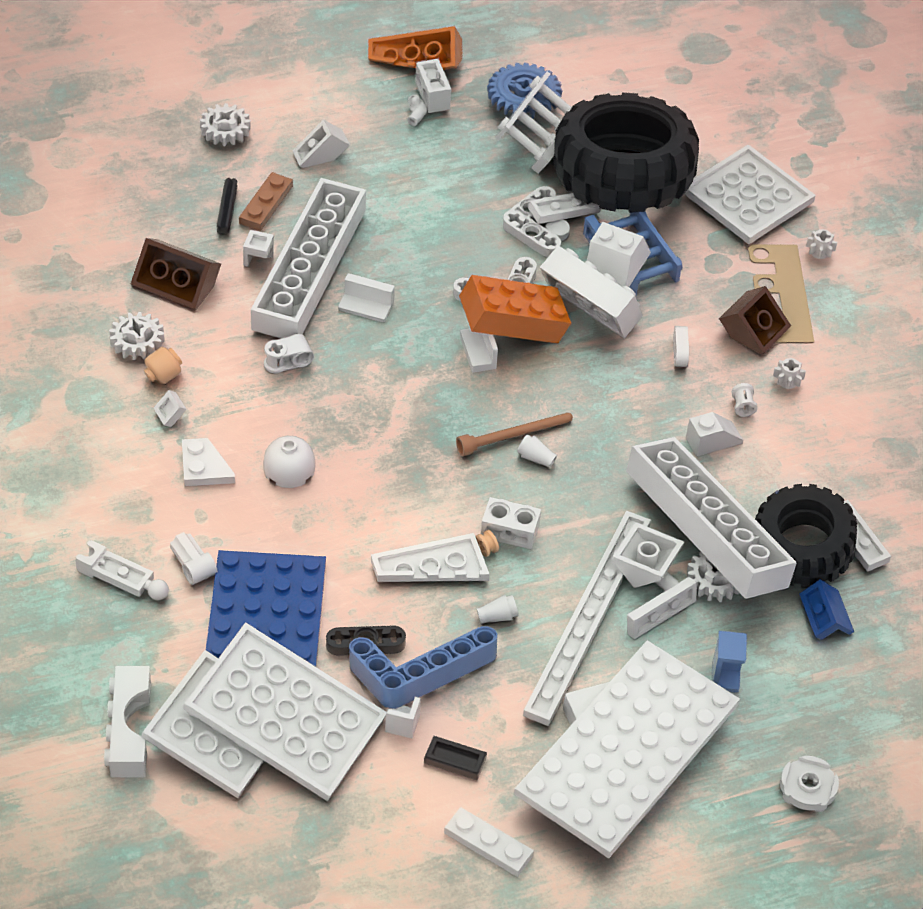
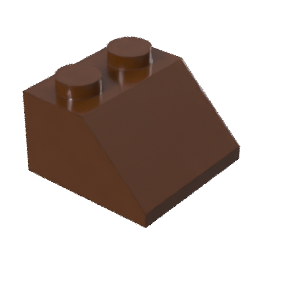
(755, 320)

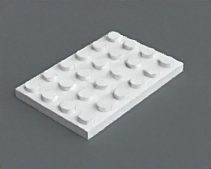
(285, 711)

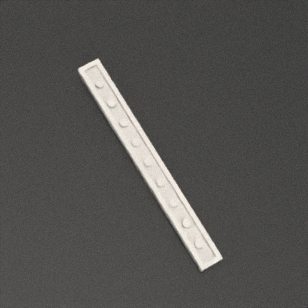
(580, 630)

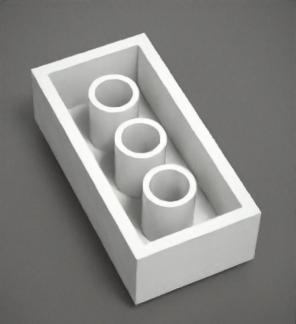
(592, 291)

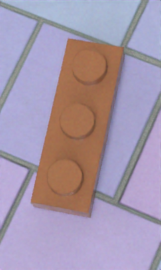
(265, 201)

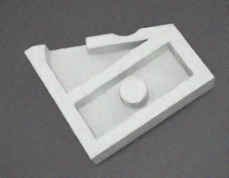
(204, 464)

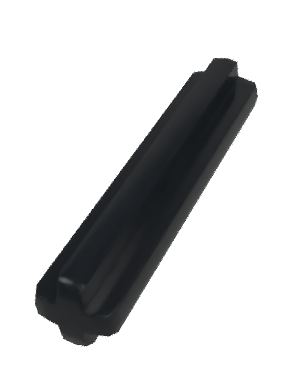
(227, 206)

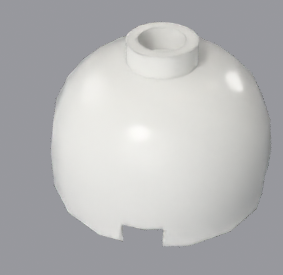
(289, 461)

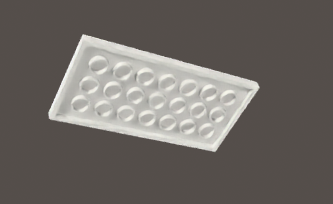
(627, 748)

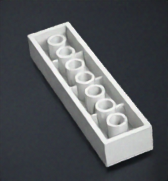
(308, 259)
(711, 517)

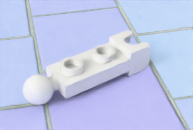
(120, 572)

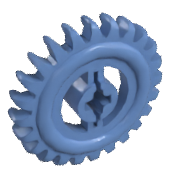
(518, 79)

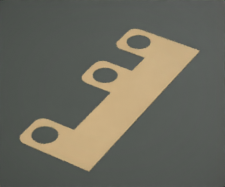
(790, 285)

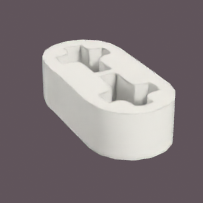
(681, 346)

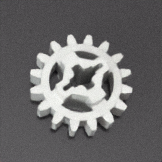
(225, 124)
(136, 335)
(710, 580)

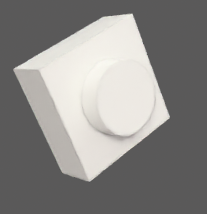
(169, 408)

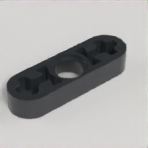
(374, 632)

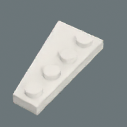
(439, 560)

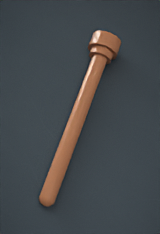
(468, 444)

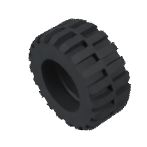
(818, 509)

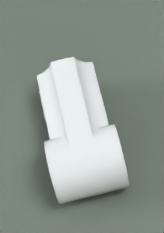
(195, 563)

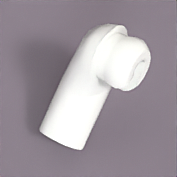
(417, 108)

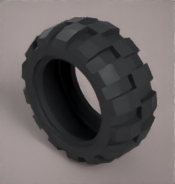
(626, 180)

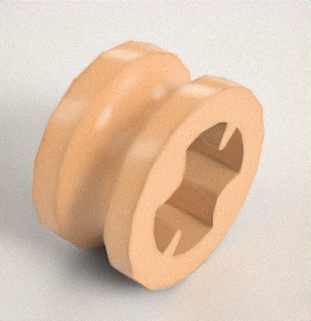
(487, 543)

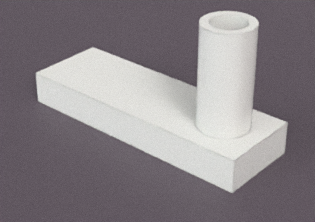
(674, 599)

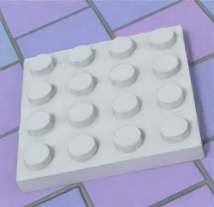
(749, 194)
(198, 743)

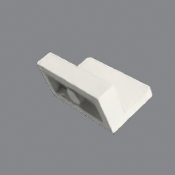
(367, 298)
(480, 350)

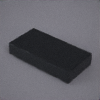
(455, 757)

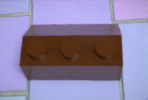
(175, 273)

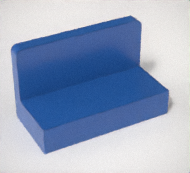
(825, 610)

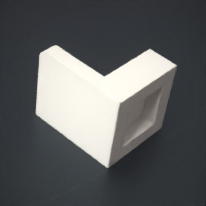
(259, 245)
(403, 720)

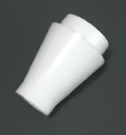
(534, 450)
(499, 610)

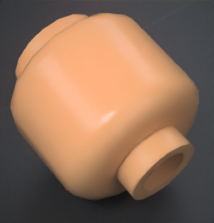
(162, 365)

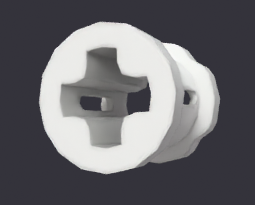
(744, 399)

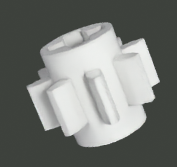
(821, 244)
(789, 373)

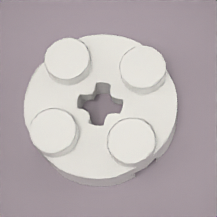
(805, 797)

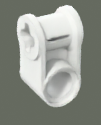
(289, 352)

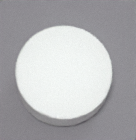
(560, 228)

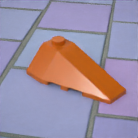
(417, 47)

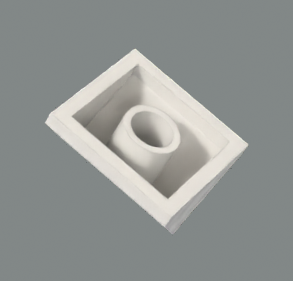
(646, 555)

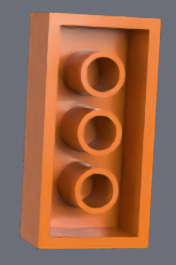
(514, 309)

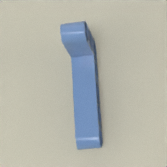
(423, 674)

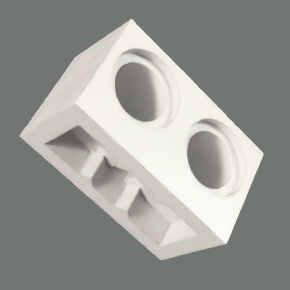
(433, 85)
(511, 522)

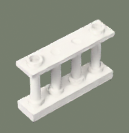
(542, 155)

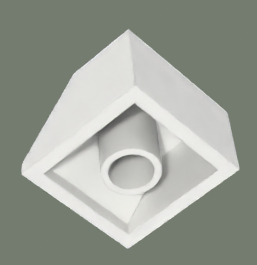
(618, 253)

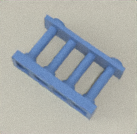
(657, 245)

